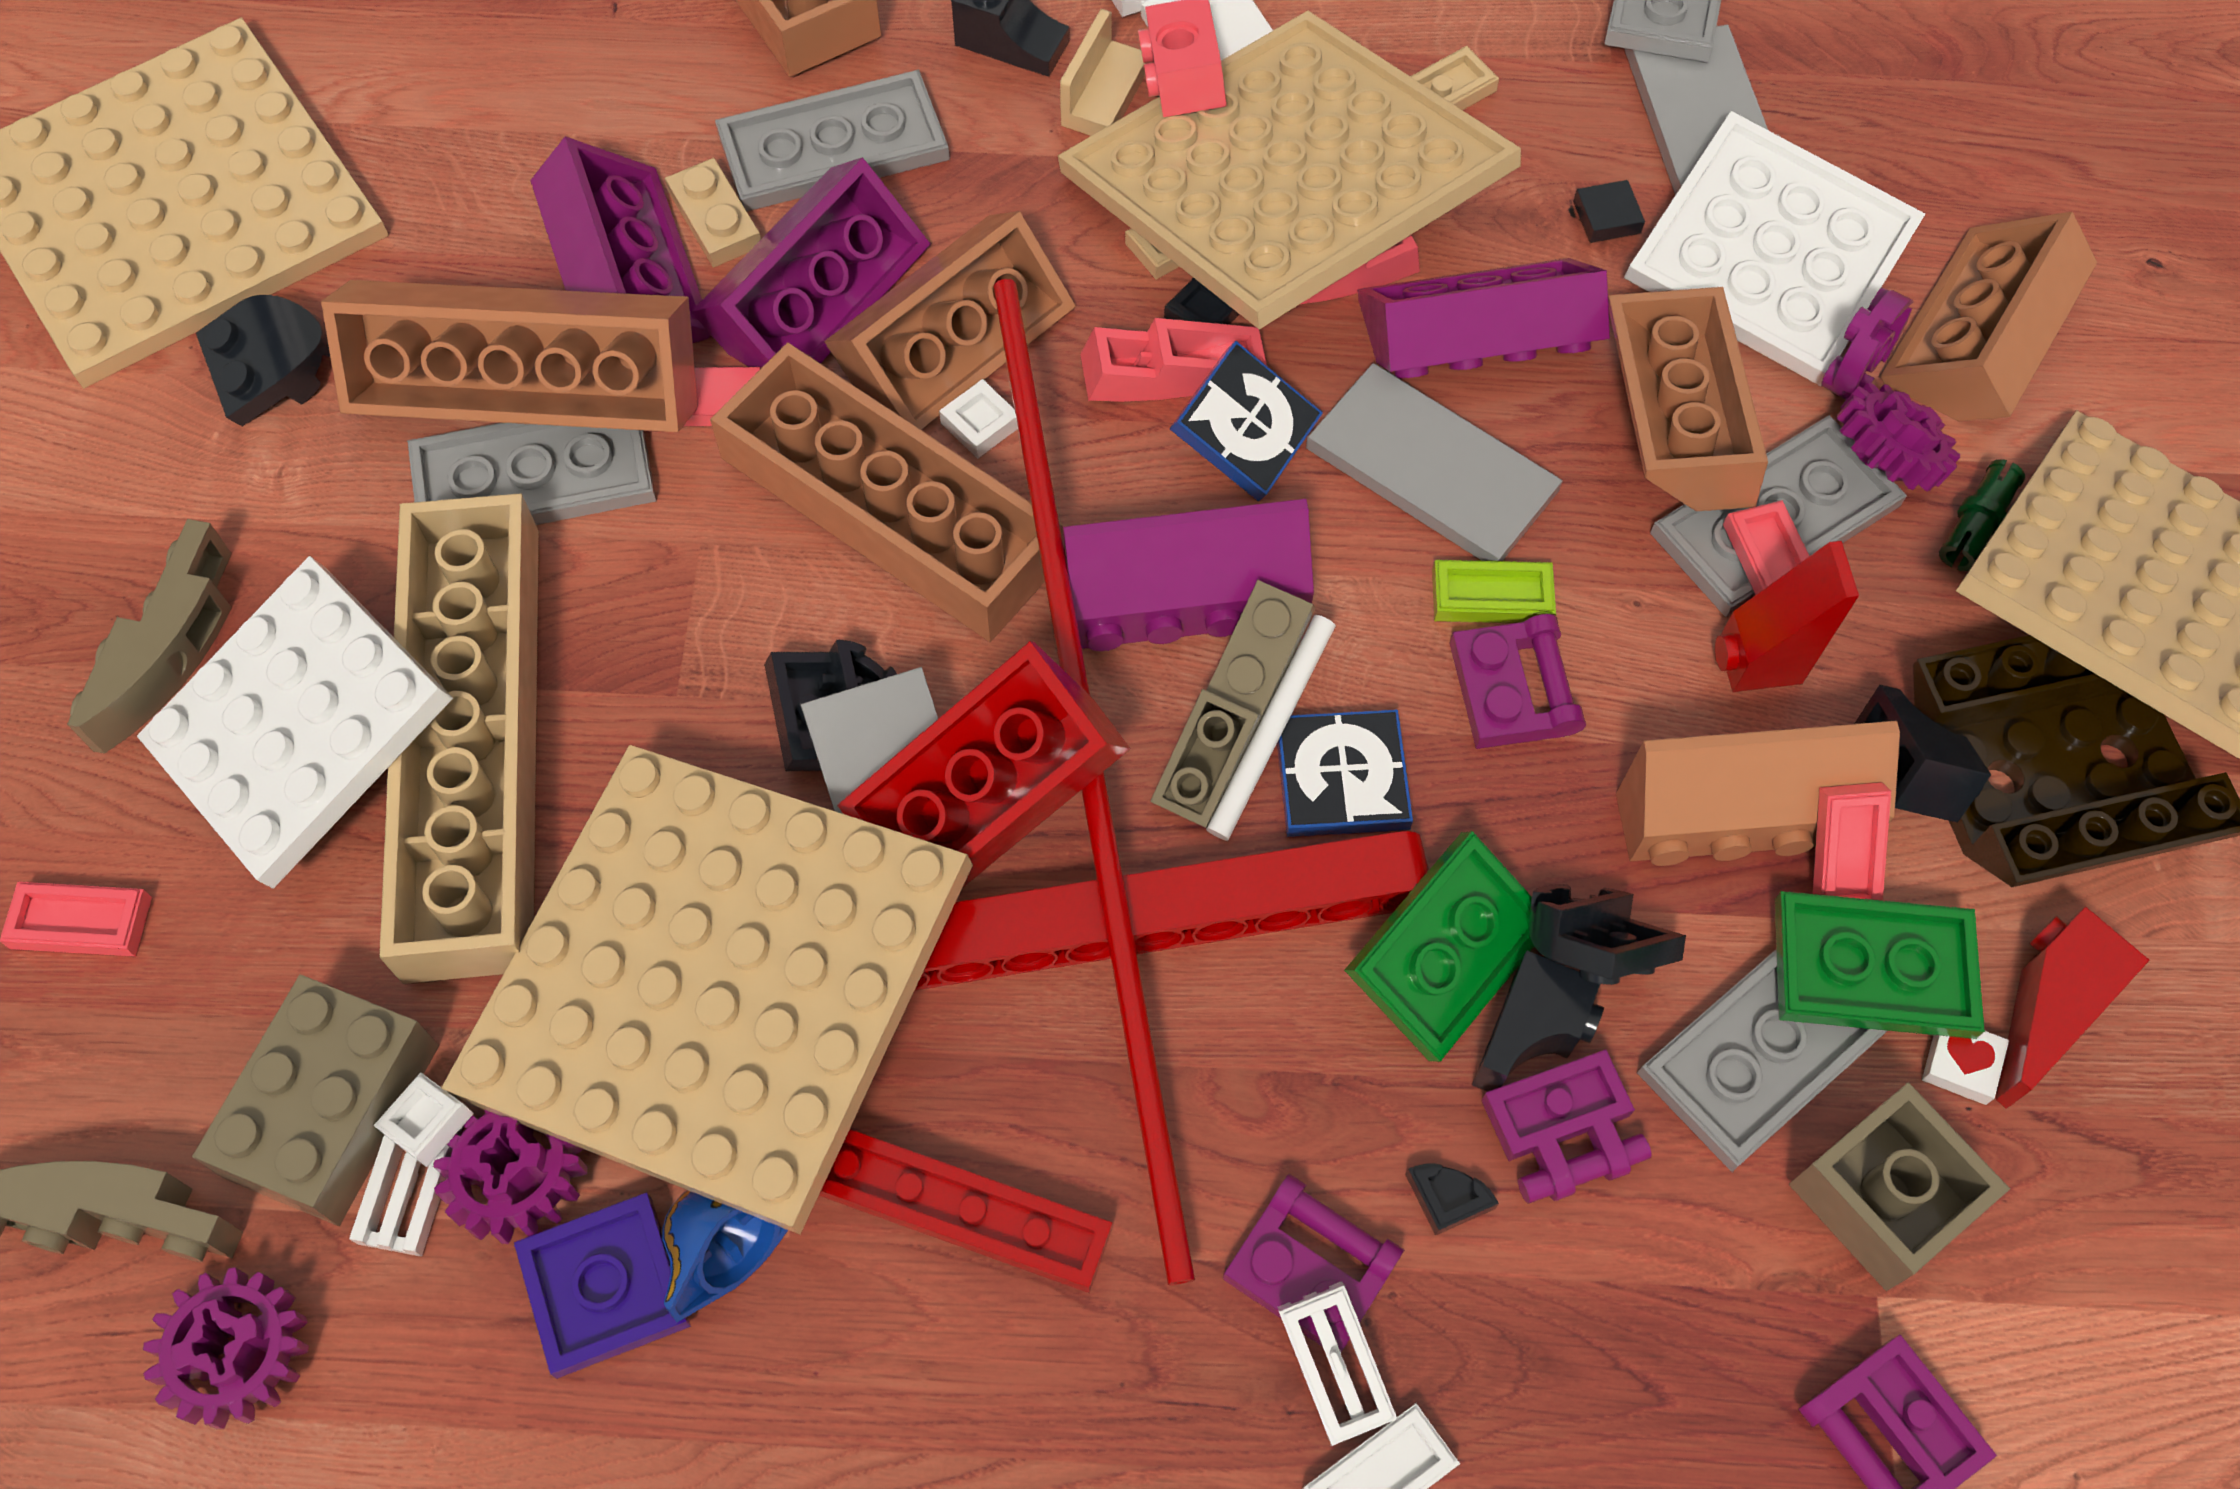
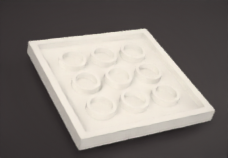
(1783, 239)
(292, 721)

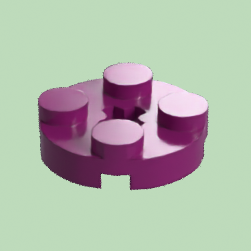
(1872, 337)

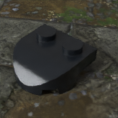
(262, 354)
(809, 676)
(1599, 934)

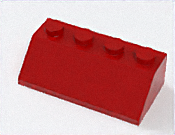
(994, 762)

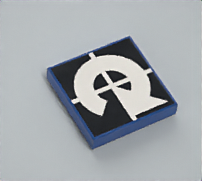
(1246, 421)
(1344, 774)

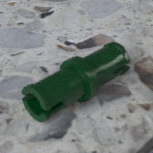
(1981, 514)

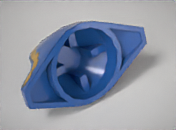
(711, 1251)

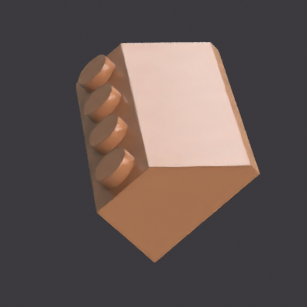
(1993, 316)
(942, 322)
(1689, 397)
(1746, 789)

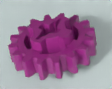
(1898, 436)
(512, 1171)
(201, 1333)

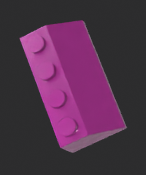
(612, 226)
(814, 268)
(1486, 315)
(1183, 571)

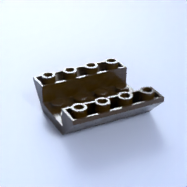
(2045, 730)

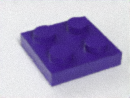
(598, 1285)

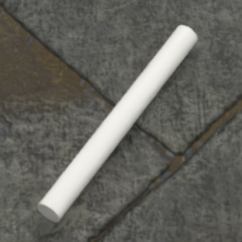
(1271, 727)

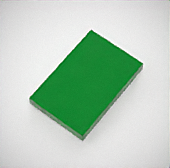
(1447, 947)
(1878, 965)

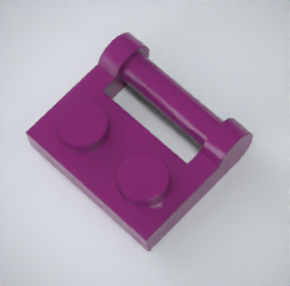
(1497, 688)
(1281, 1270)
(1909, 1412)

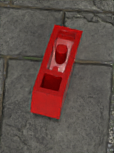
(1788, 624)
(2061, 995)

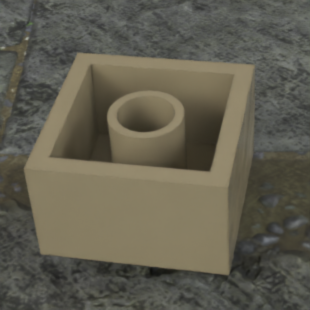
(1899, 1187)

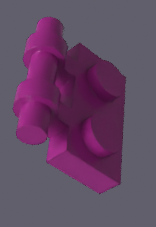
(1557, 1107)

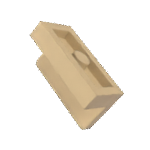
(1099, 79)

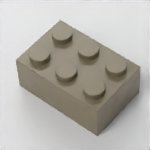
(310, 1099)

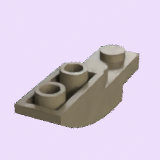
(152, 658)
(1233, 703)
(122, 1201)

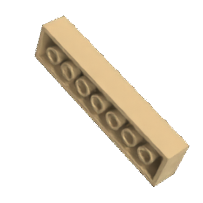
(466, 784)

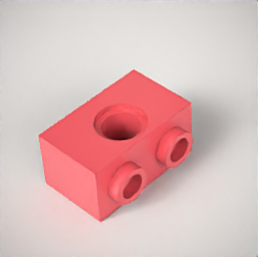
(1184, 57)

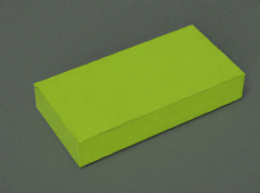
(1492, 591)

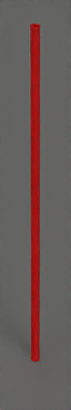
(1096, 804)

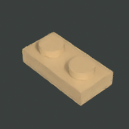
(713, 212)

